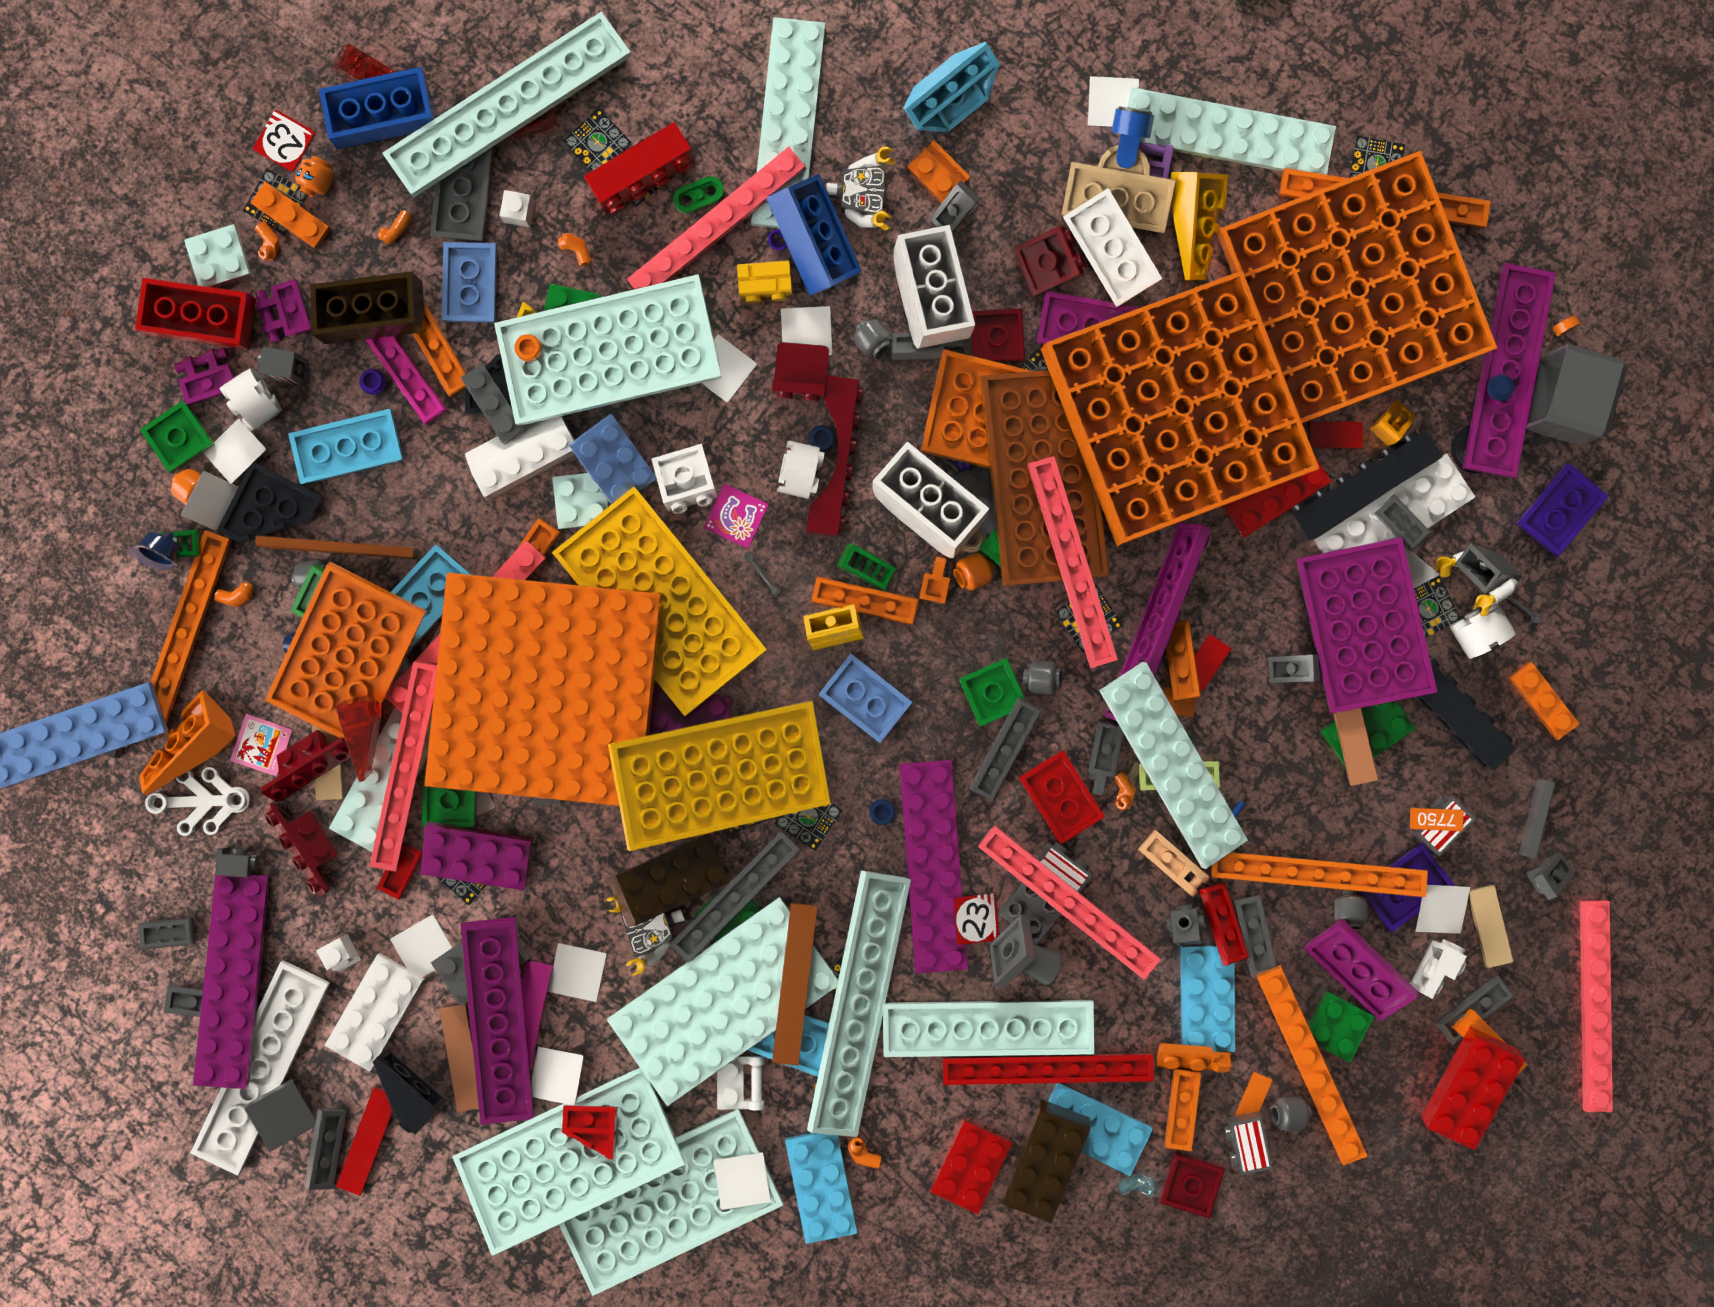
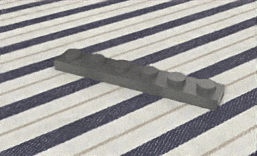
(734, 896)

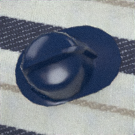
(156, 550)

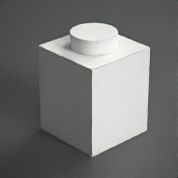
(517, 208)

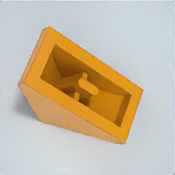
(1393, 423)

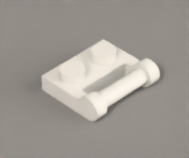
(731, 1084)

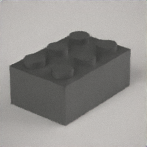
(452, 969)

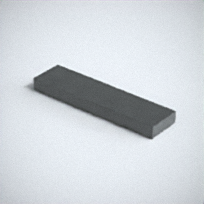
(1005, 749)

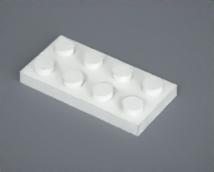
(1112, 248)
(374, 1012)

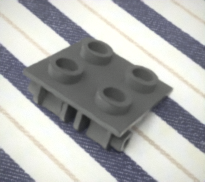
(1029, 904)

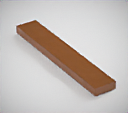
(337, 547)
(794, 984)

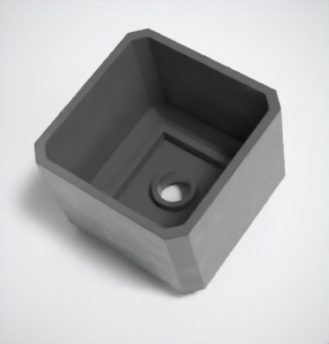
(1576, 394)

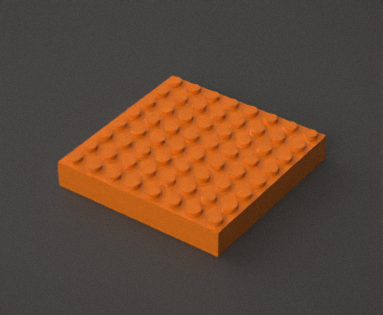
(1360, 287)
(1179, 407)
(540, 686)

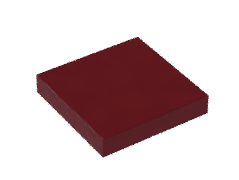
(998, 335)
(1191, 1184)

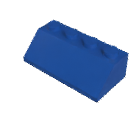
(377, 108)
(814, 234)

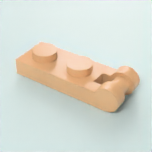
(1173, 862)

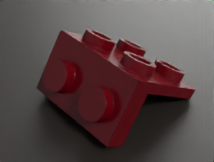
(800, 371)

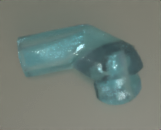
(1140, 1183)

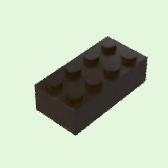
(367, 308)
(668, 880)
(1045, 1160)

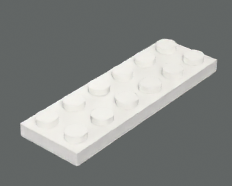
(1427, 495)

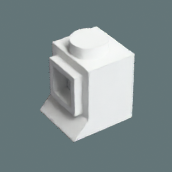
(338, 954)

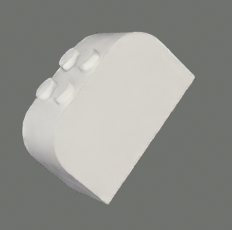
(932, 287)
(929, 501)

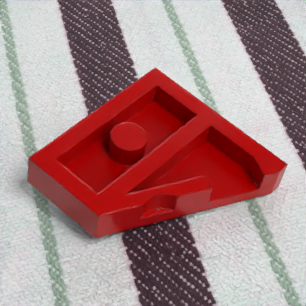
(592, 1127)

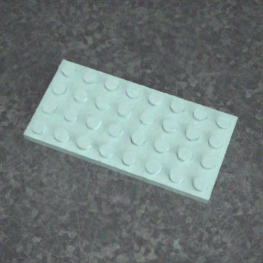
(610, 350)
(714, 1004)
(543, 1178)
(666, 1213)

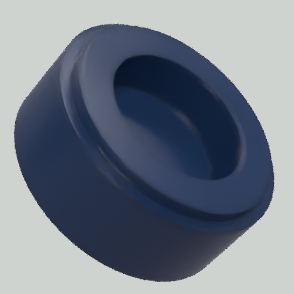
(822, 437)
(882, 812)

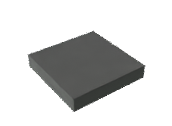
(280, 1115)

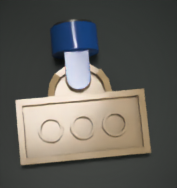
(1126, 173)

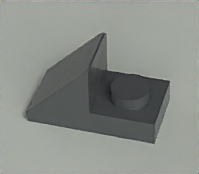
(955, 207)
(1293, 668)
(1551, 875)

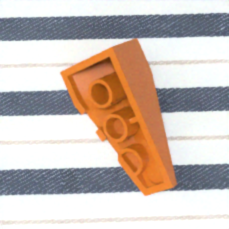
(198, 738)

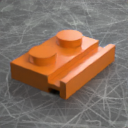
(937, 171)

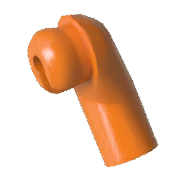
(390, 235)
(270, 242)
(576, 244)
(237, 597)
(1126, 791)
(860, 1154)

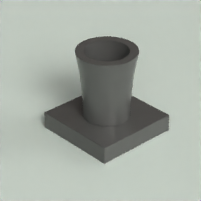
(1016, 953)

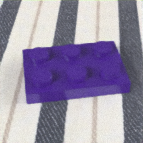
(1562, 509)
(1398, 909)

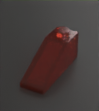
(358, 65)
(360, 726)

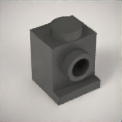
(236, 862)

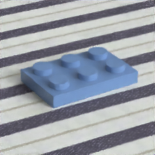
(469, 282)
(612, 459)
(865, 698)

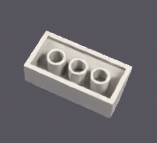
(505, 466)

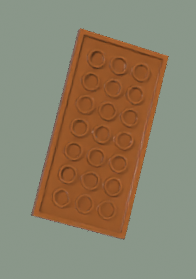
(1022, 427)

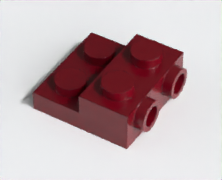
(1050, 260)

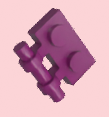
(291, 309)
(206, 384)

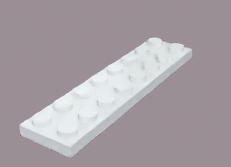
(278, 1035)

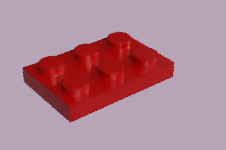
(1061, 797)
(971, 1166)

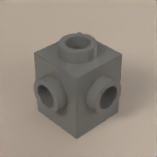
(1193, 932)

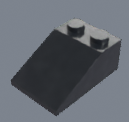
(408, 1093)

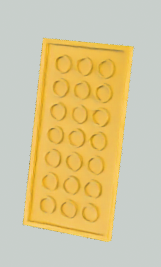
(700, 633)
(719, 775)

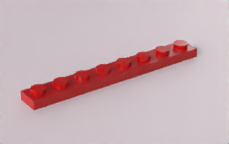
(1048, 1069)

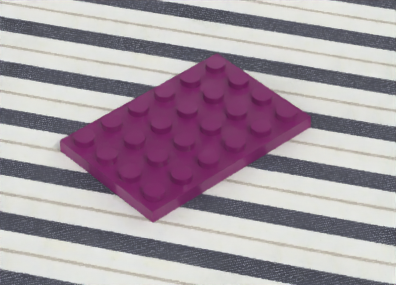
(1366, 625)

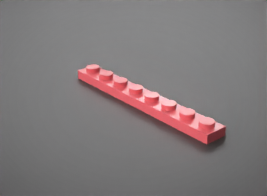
(719, 221)
(1072, 562)
(518, 566)
(404, 767)
(1069, 902)
(1596, 1006)

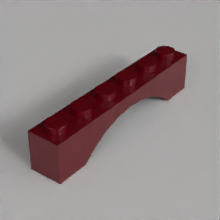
(840, 402)

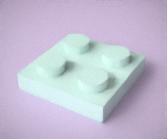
(218, 257)
(577, 500)

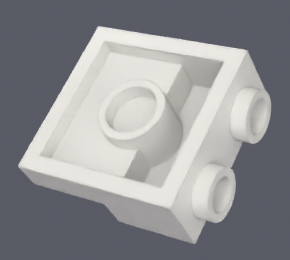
(684, 479)
(1439, 961)

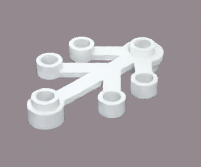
(203, 801)

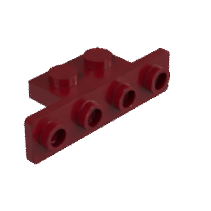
(305, 763)
(306, 844)

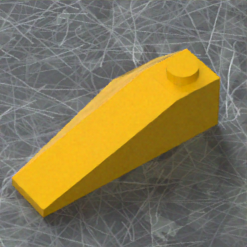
(1195, 213)

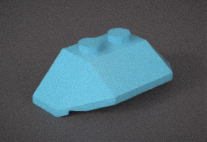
(953, 90)

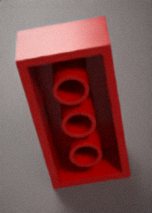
(640, 169)
(195, 313)
(1472, 1088)

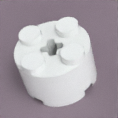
(251, 399)
(799, 470)
(1482, 632)

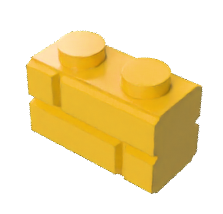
(764, 281)
(833, 627)

